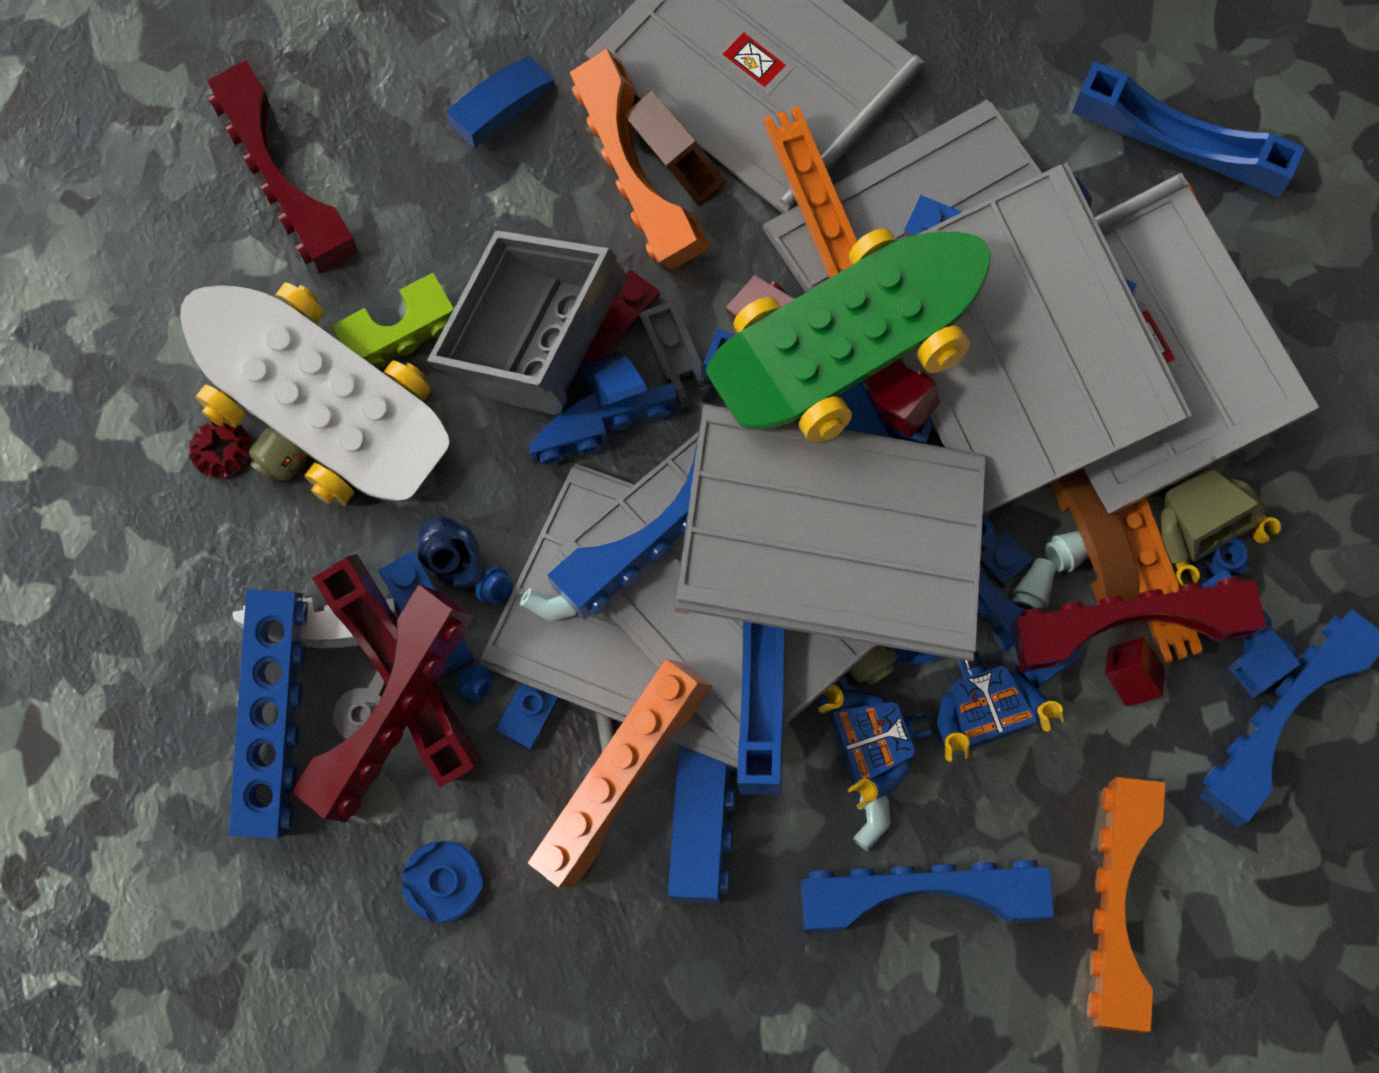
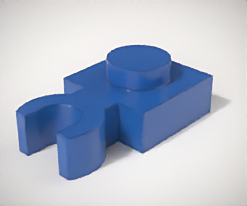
(1001, 556)

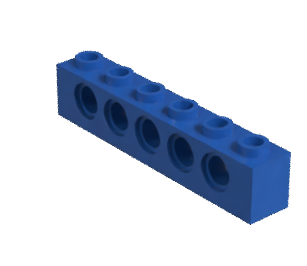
(247, 814)

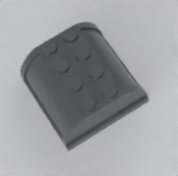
(528, 319)

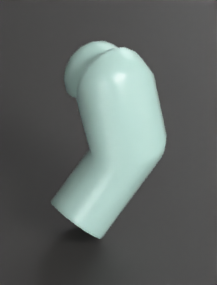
(549, 609)
(877, 823)

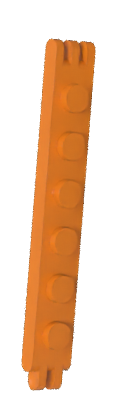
(812, 190)
(1155, 572)

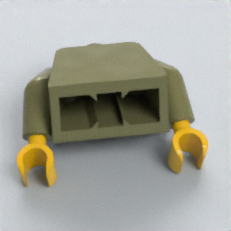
(1208, 513)

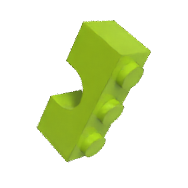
(425, 318)

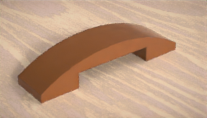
(1101, 536)

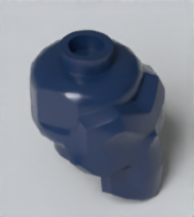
(449, 551)

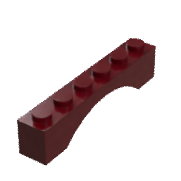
(317, 225)
(900, 394)
(1217, 612)
(372, 623)
(426, 637)

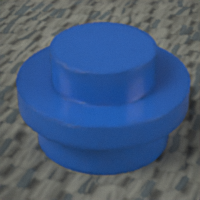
(494, 586)

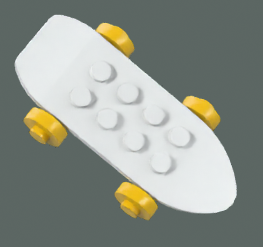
(313, 391)

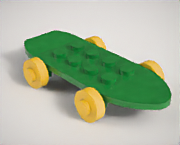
(841, 332)

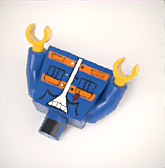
(990, 707)
(873, 740)

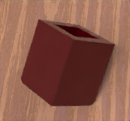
(1135, 671)

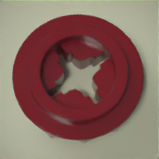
(235, 455)

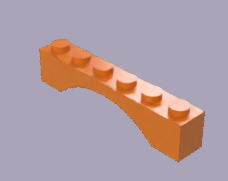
(607, 94)
(651, 723)
(1121, 990)

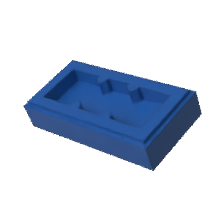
(526, 716)

